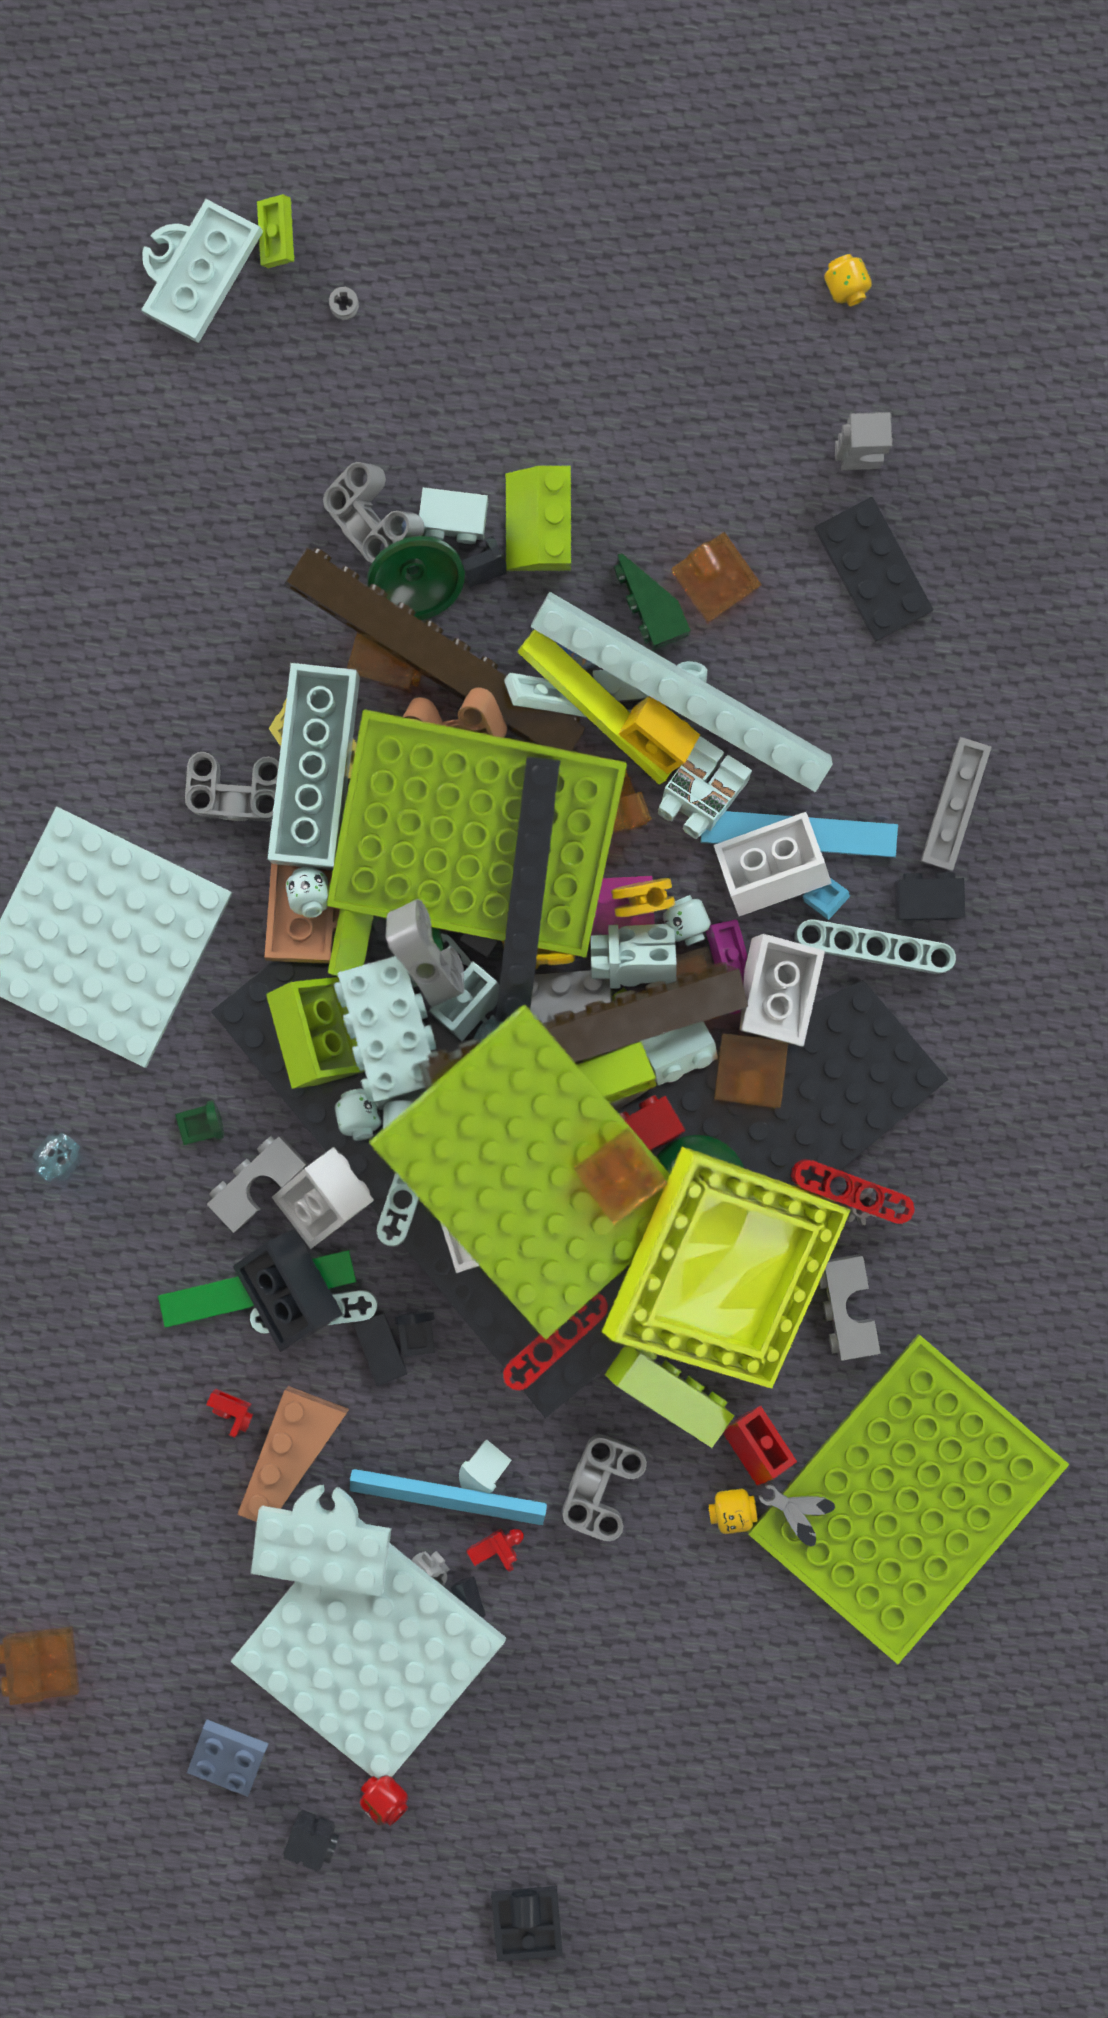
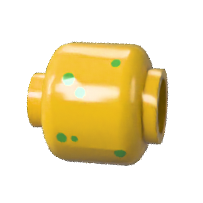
(848, 280)

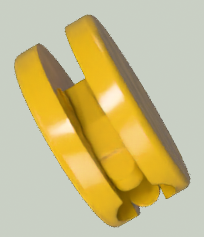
(643, 897)

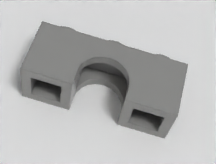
(864, 441)
(233, 1201)
(850, 1336)

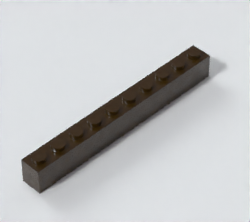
(422, 646)
(627, 1018)

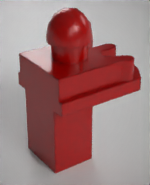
(497, 1543)

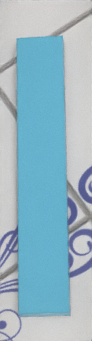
(831, 834)
(447, 1497)

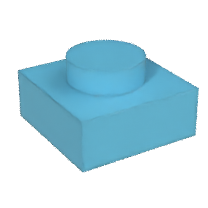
(827, 899)

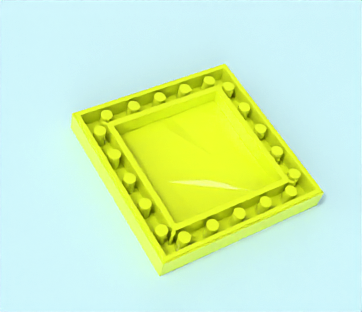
(726, 1269)

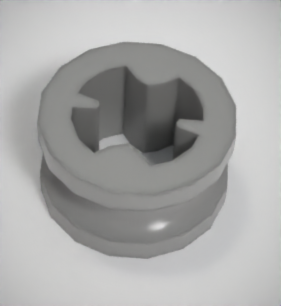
(337, 294)

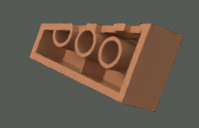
(293, 1442)

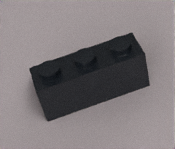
(287, 1289)

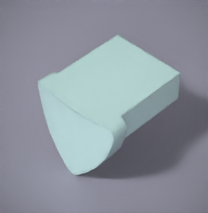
(483, 1468)

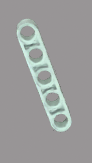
(890, 942)

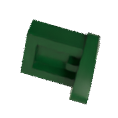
(200, 1123)

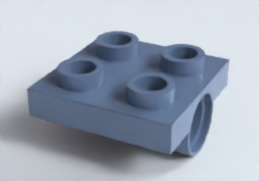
(227, 1758)

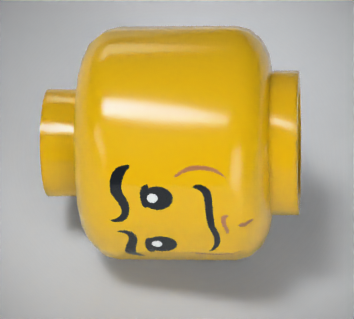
(733, 1511)

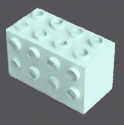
(387, 1029)

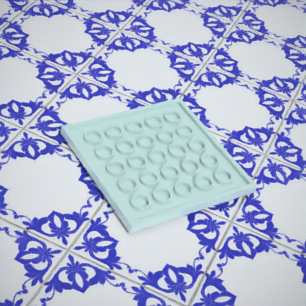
(104, 936)
(370, 1666)

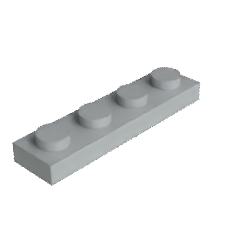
(955, 804)

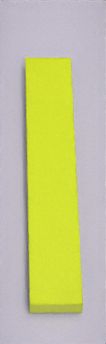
(584, 694)

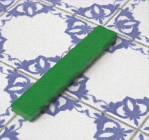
(230, 1294)

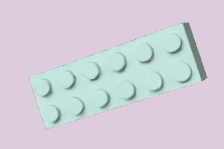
(313, 766)

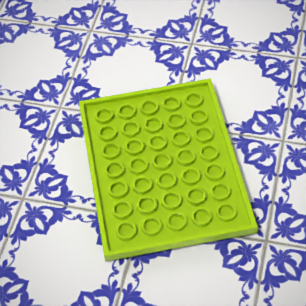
(439, 823)
(496, 1167)
(922, 1496)

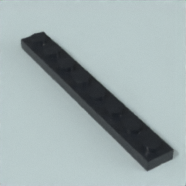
(527, 886)

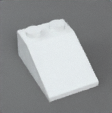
(780, 988)
(322, 1197)

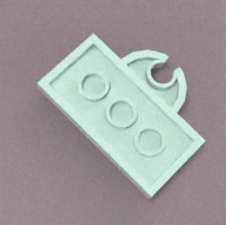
(197, 268)
(321, 1545)

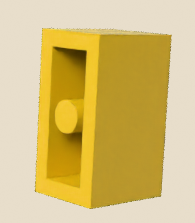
(659, 734)

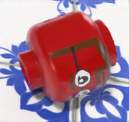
(383, 1800)

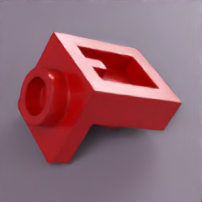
(227, 1406)

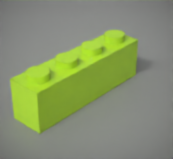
(620, 1072)
(669, 1394)

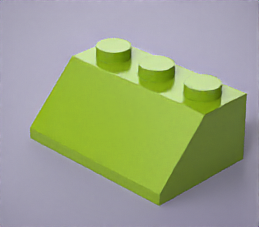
(538, 519)
(313, 1032)

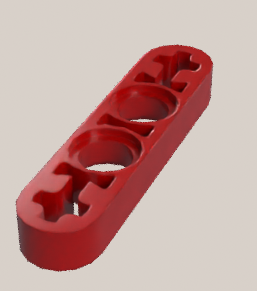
(852, 1193)
(557, 1343)

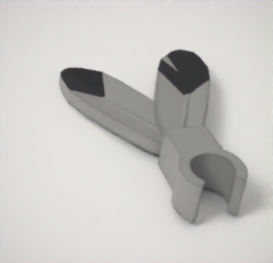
(794, 1511)

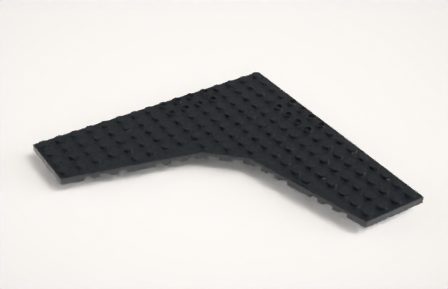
(837, 1099)

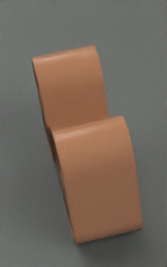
(477, 713)

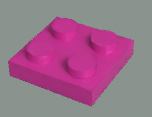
(605, 910)

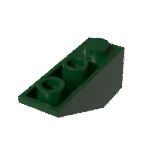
(658, 610)

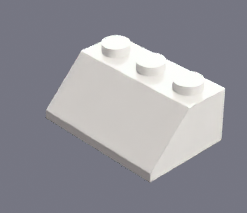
(772, 864)

